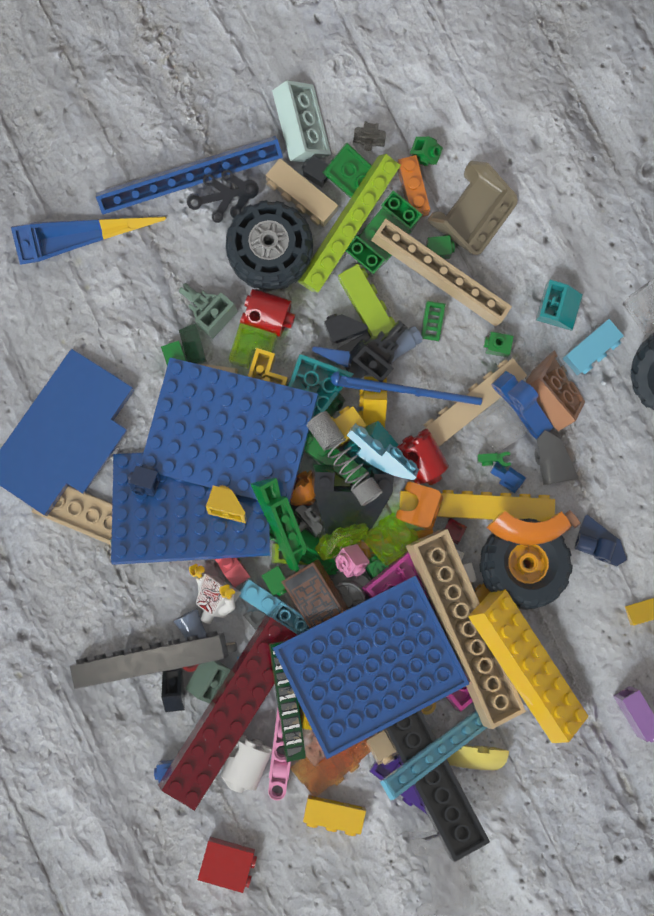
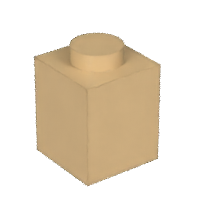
(381, 748)

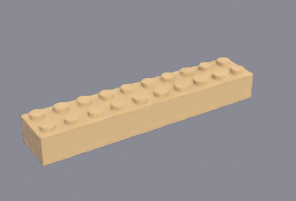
(452, 603)

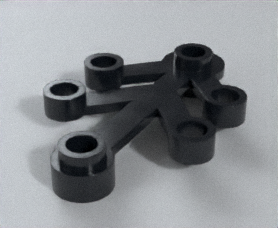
(225, 194)

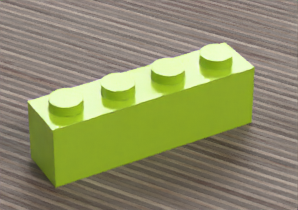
(365, 300)

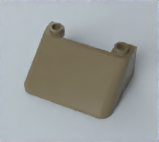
(478, 210)

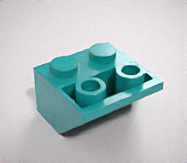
(559, 305)
(377, 432)

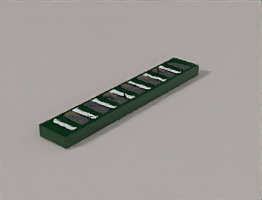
(288, 711)

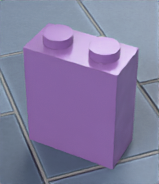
(637, 712)

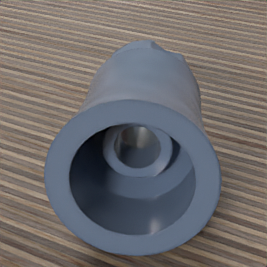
(407, 341)
(190, 624)

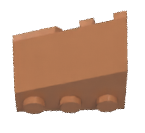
(557, 394)

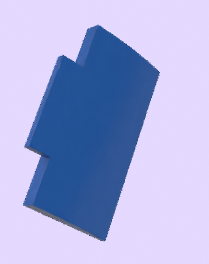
(64, 434)

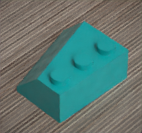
(316, 378)

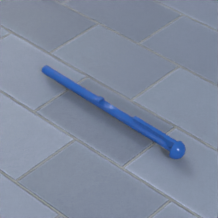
(376, 386)

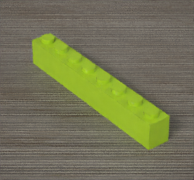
(349, 222)

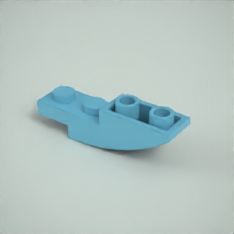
(388, 459)
(273, 607)

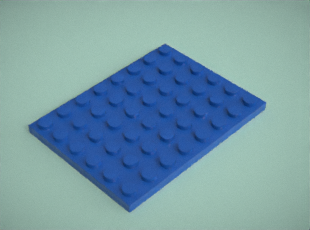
(228, 429)
(176, 522)
(370, 666)

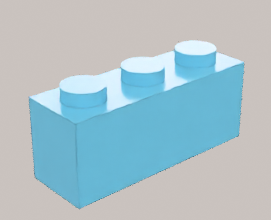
(593, 348)

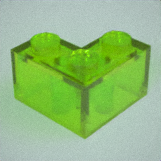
(246, 342)

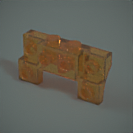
(329, 770)

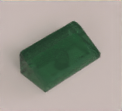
(192, 344)

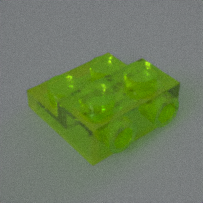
(389, 538)
(331, 545)

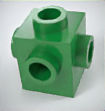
(426, 150)

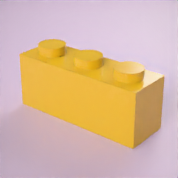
(334, 815)

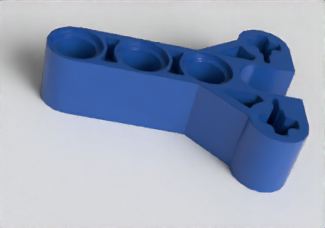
(523, 400)

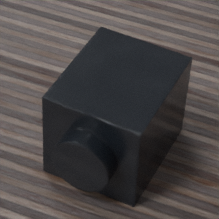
(313, 171)

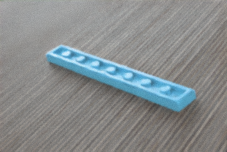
(432, 756)

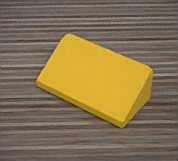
(640, 612)

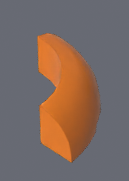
(529, 533)

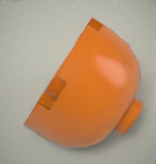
(303, 490)

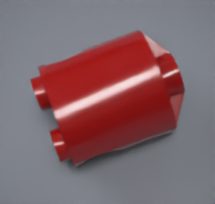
(268, 312)
(426, 455)

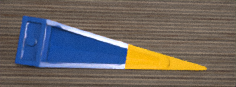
(48, 239)

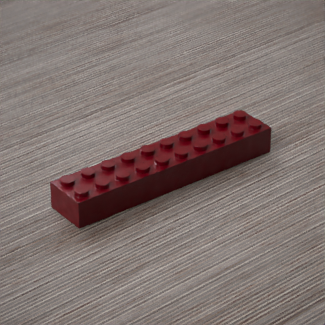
(225, 718)

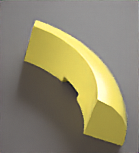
(479, 757)

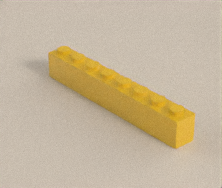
(485, 505)

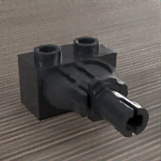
(378, 352)

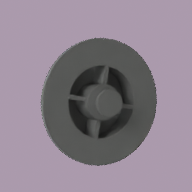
(351, 588)

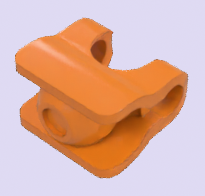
(427, 509)

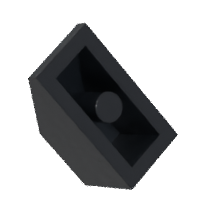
(343, 328)
(173, 690)

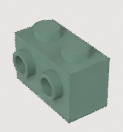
(207, 680)

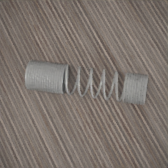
(330, 436)

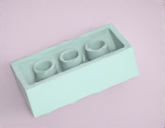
(301, 121)

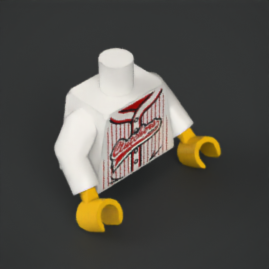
(214, 594)

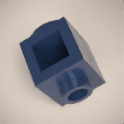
(144, 480)

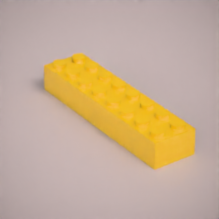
(528, 666)

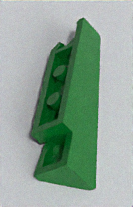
(281, 521)

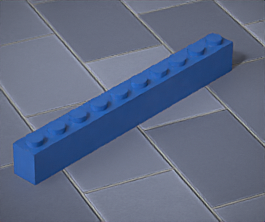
(188, 175)

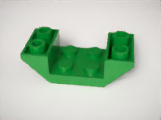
(397, 212)

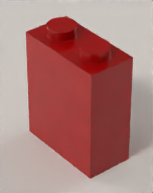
(227, 865)

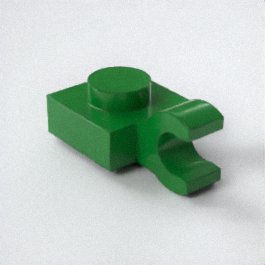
(489, 459)

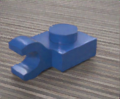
(509, 478)

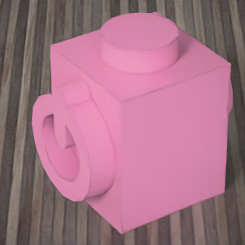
(351, 561)

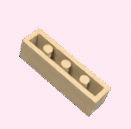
(301, 192)

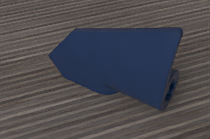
(599, 542)

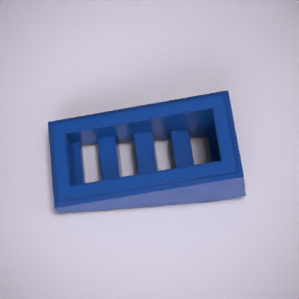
(338, 356)

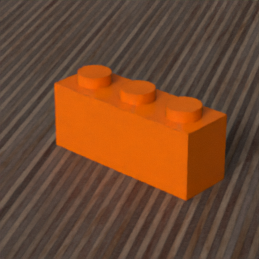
(413, 184)

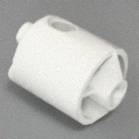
(246, 765)

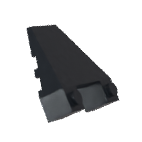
(340, 506)

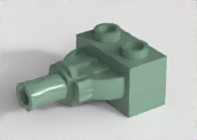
(210, 312)

